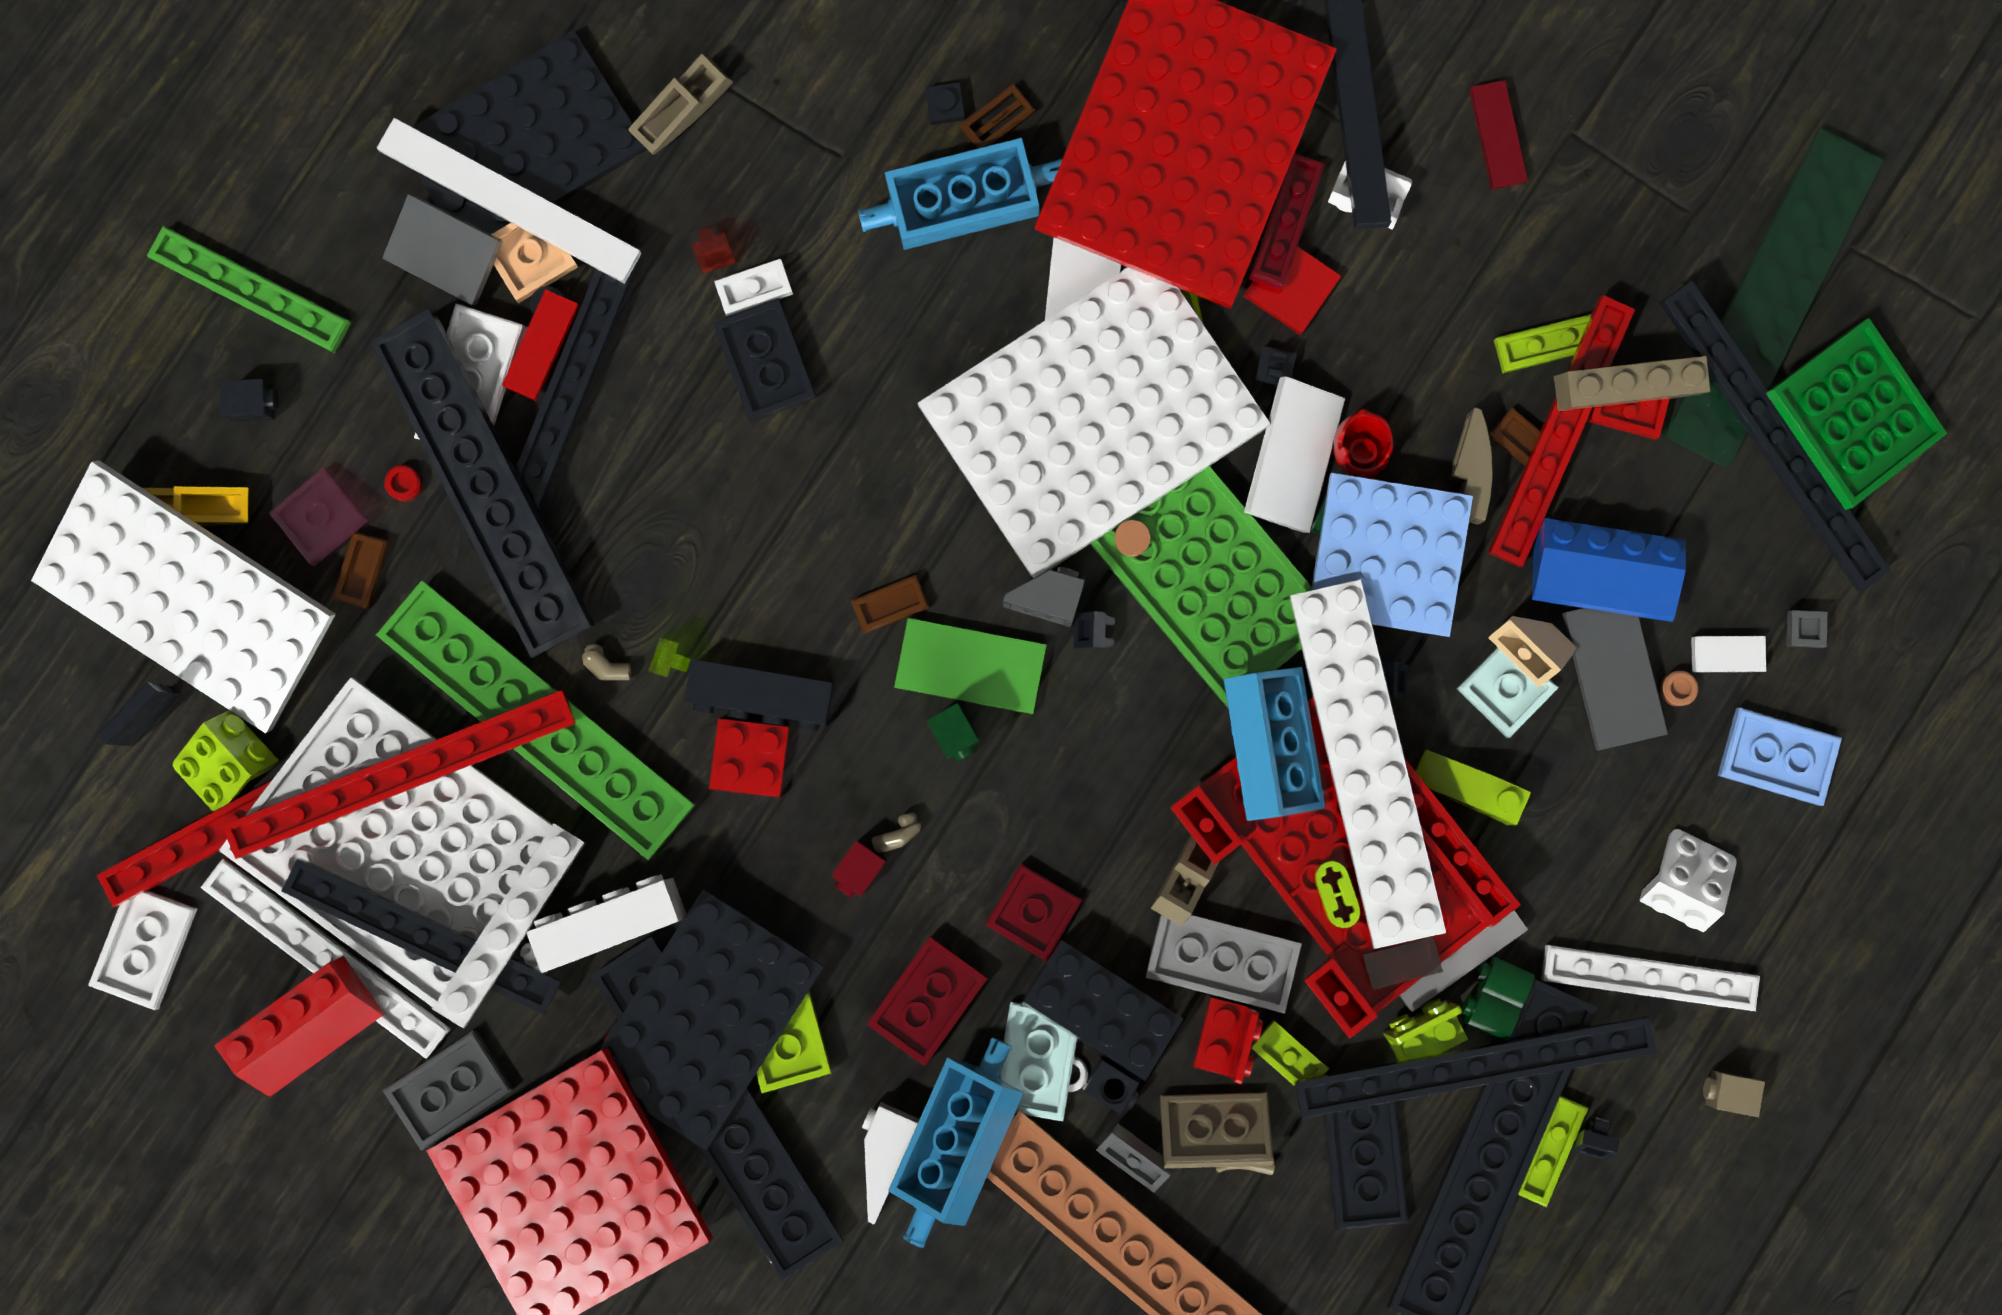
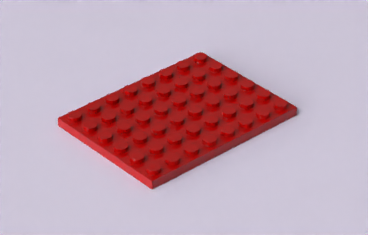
(1186, 142)

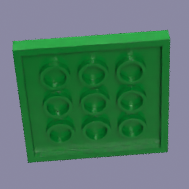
(1856, 413)

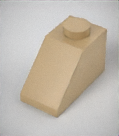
(1534, 647)

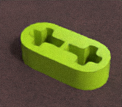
(1345, 891)

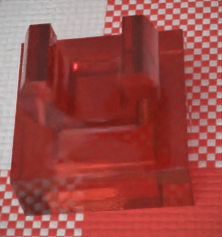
(712, 250)

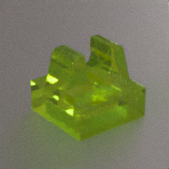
(665, 658)

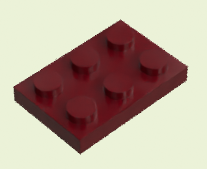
(927, 1001)

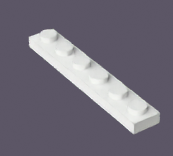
(508, 926)

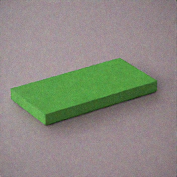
(970, 666)

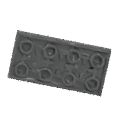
(1614, 677)

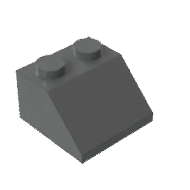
(1048, 596)

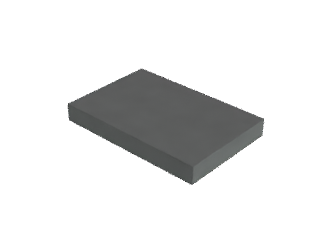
(442, 249)
(448, 1089)

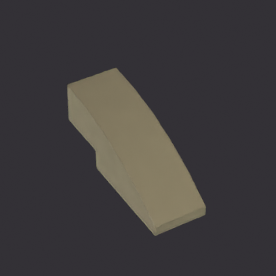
(680, 104)
(1474, 465)
(1184, 883)

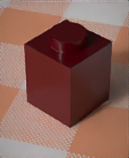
(857, 870)

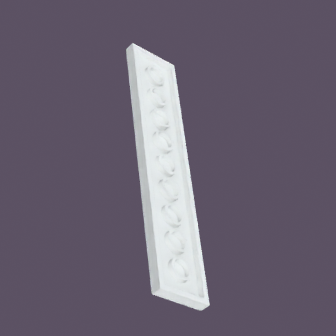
(1367, 764)

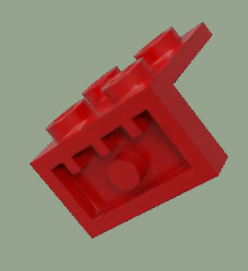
(1228, 1039)

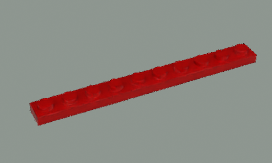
(399, 774)

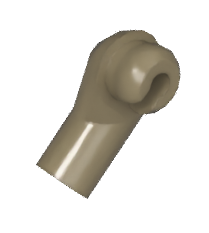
(599, 665)
(897, 838)

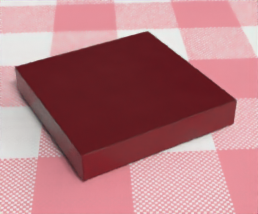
(1033, 912)

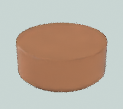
(1132, 538)
(1679, 688)

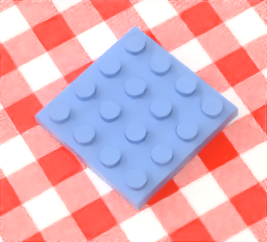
(1401, 546)

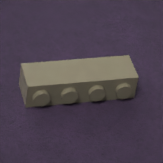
(1632, 383)

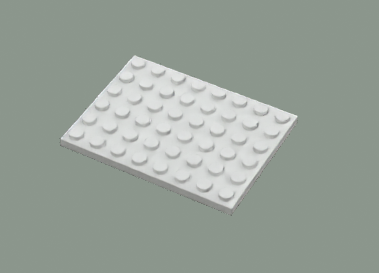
(1093, 416)
(433, 849)

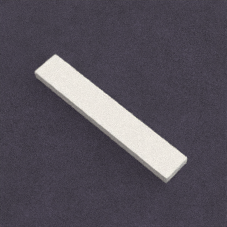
(1650, 978)

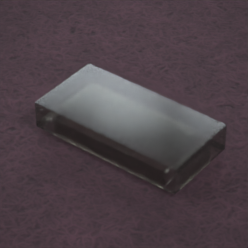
(1402, 963)

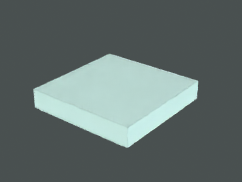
(1504, 692)

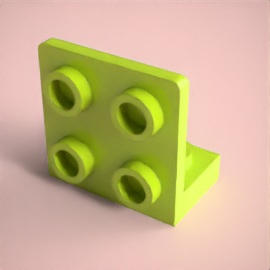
(1426, 1033)

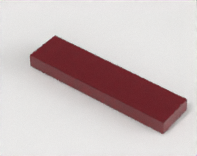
(1286, 222)

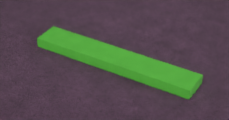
(248, 289)

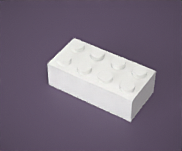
(604, 925)

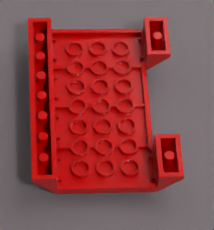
(1296, 844)

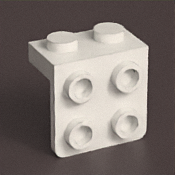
(1691, 881)

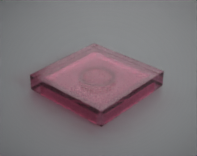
(318, 517)

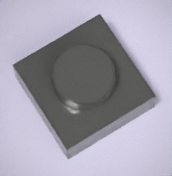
(1807, 629)

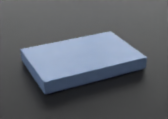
(1779, 756)

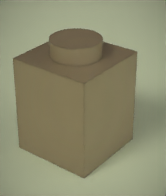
(1733, 1093)

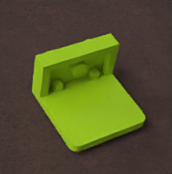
(223, 759)

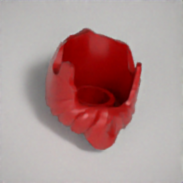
(1363, 444)

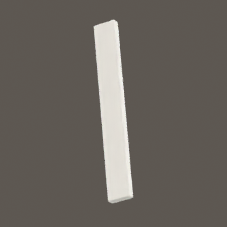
(509, 200)
(315, 949)

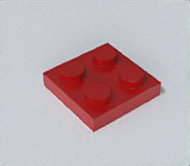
(749, 758)

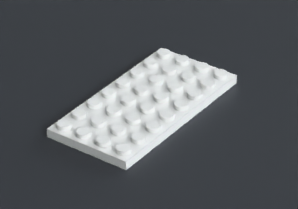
(182, 596)

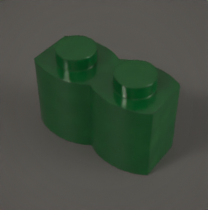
(1497, 998)

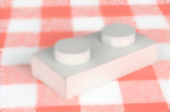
(753, 287)

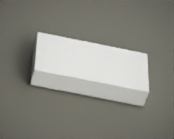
(1728, 654)

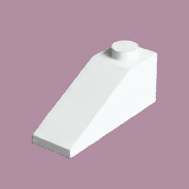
(884, 1148)

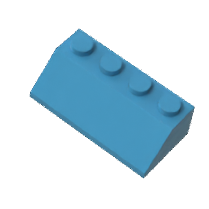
(1274, 743)

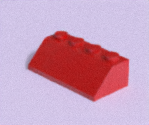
(300, 1028)

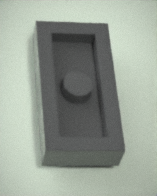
(1134, 1157)

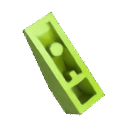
(1472, 788)

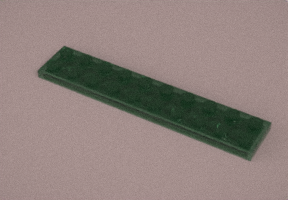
(1781, 284)

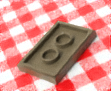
(1216, 1130)

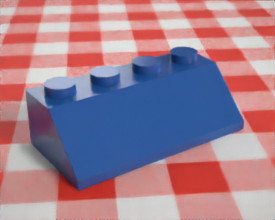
(1608, 569)

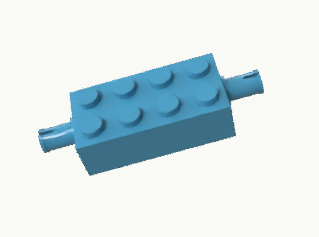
(961, 194)
(956, 1142)

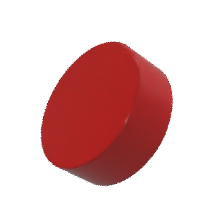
(403, 483)

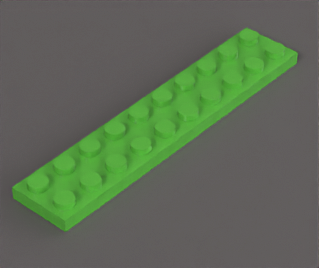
(578, 758)

